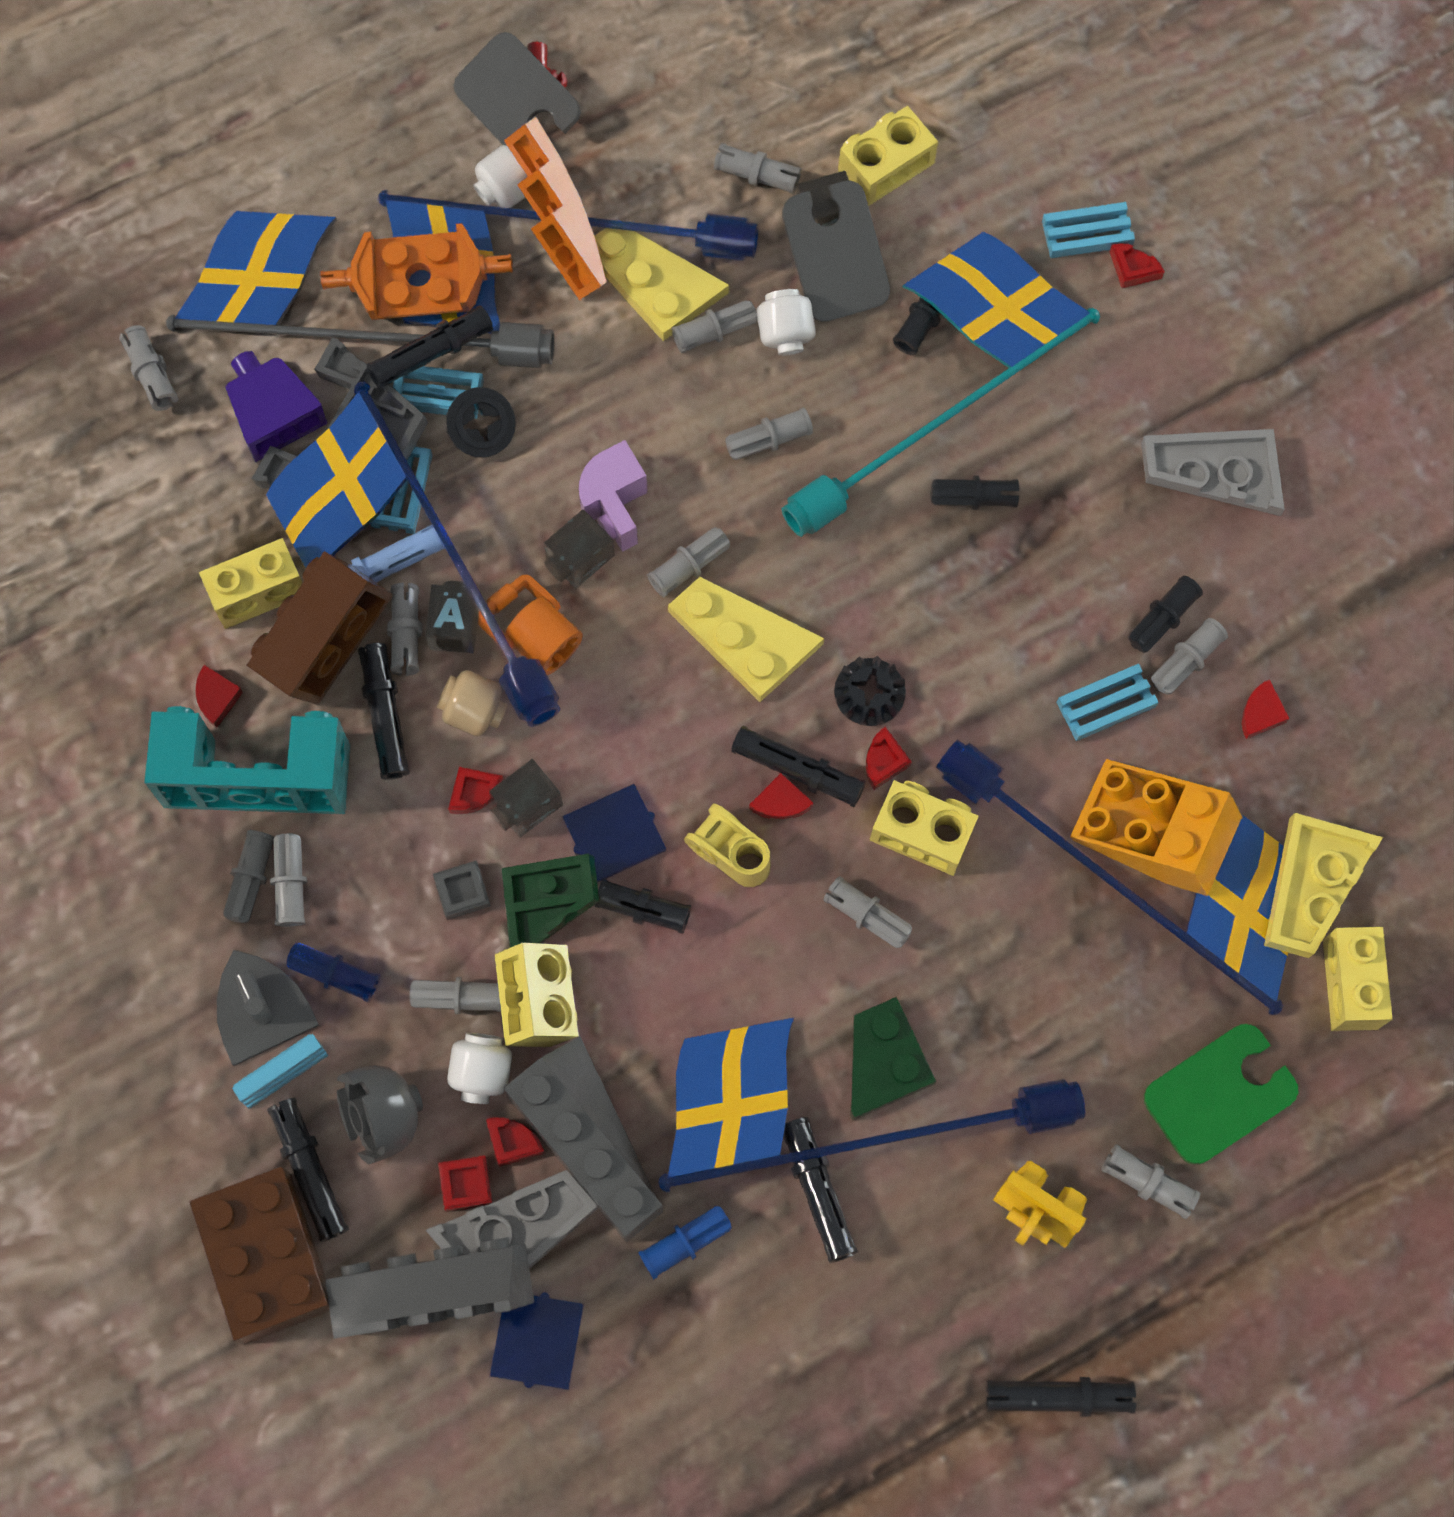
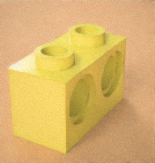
(893, 161)
(251, 583)
(919, 838)
(1357, 979)
(536, 995)

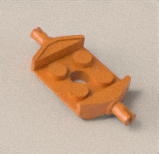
(384, 266)

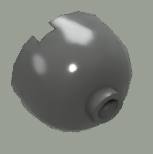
(379, 1110)

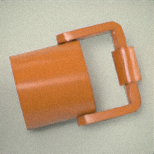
(538, 628)

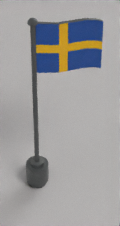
(261, 270)

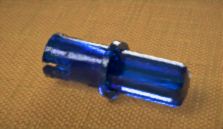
(332, 971)

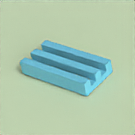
(1086, 223)
(440, 375)
(409, 523)
(1140, 687)
(279, 1071)

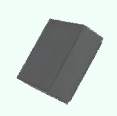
(461, 890)

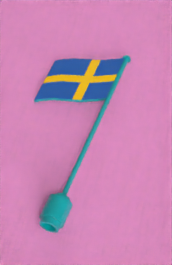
(998, 308)

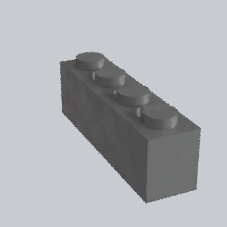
(581, 1127)
(429, 1290)

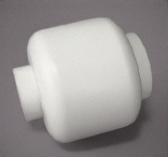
(499, 178)
(786, 321)
(479, 1067)

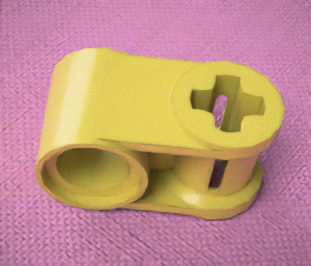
(724, 840)

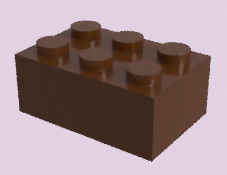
(318, 628)
(261, 1255)

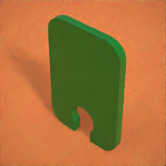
(1208, 1101)

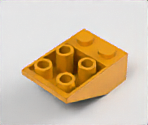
(1159, 825)

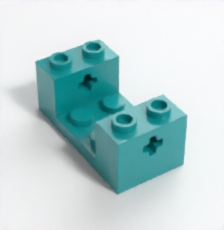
(186, 776)

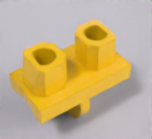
(1038, 1211)

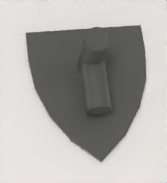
(259, 1007)

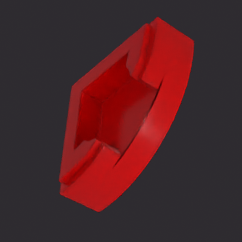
(1134, 266)
(215, 695)
(1263, 711)
(885, 759)
(472, 790)
(781, 800)
(512, 1141)

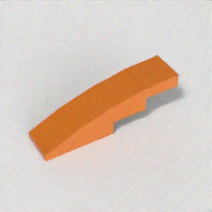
(563, 223)

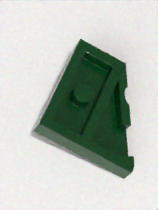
(547, 896)
(885, 1059)

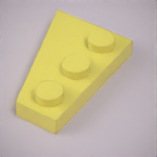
(656, 281)
(744, 637)
(1313, 881)

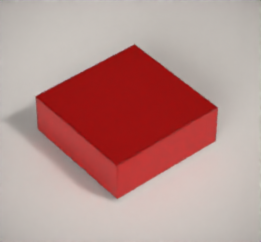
(465, 1183)

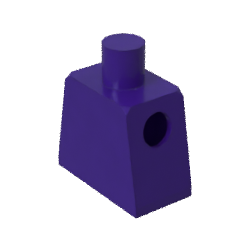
(271, 404)

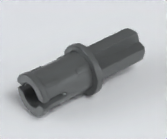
(248, 876)

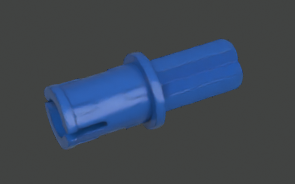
(685, 1241)

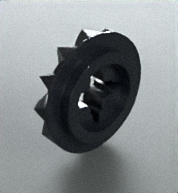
(490, 404)
(883, 706)

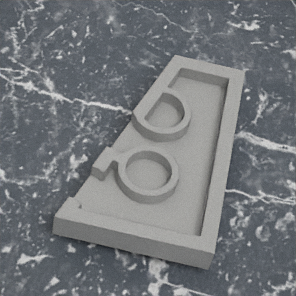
(1218, 466)
(531, 1216)

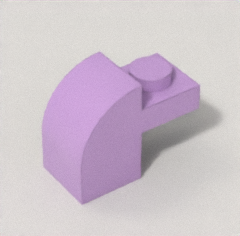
(608, 484)

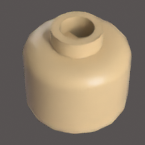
(472, 703)

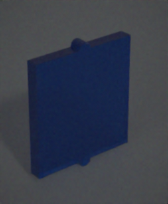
(615, 832)
(538, 1343)

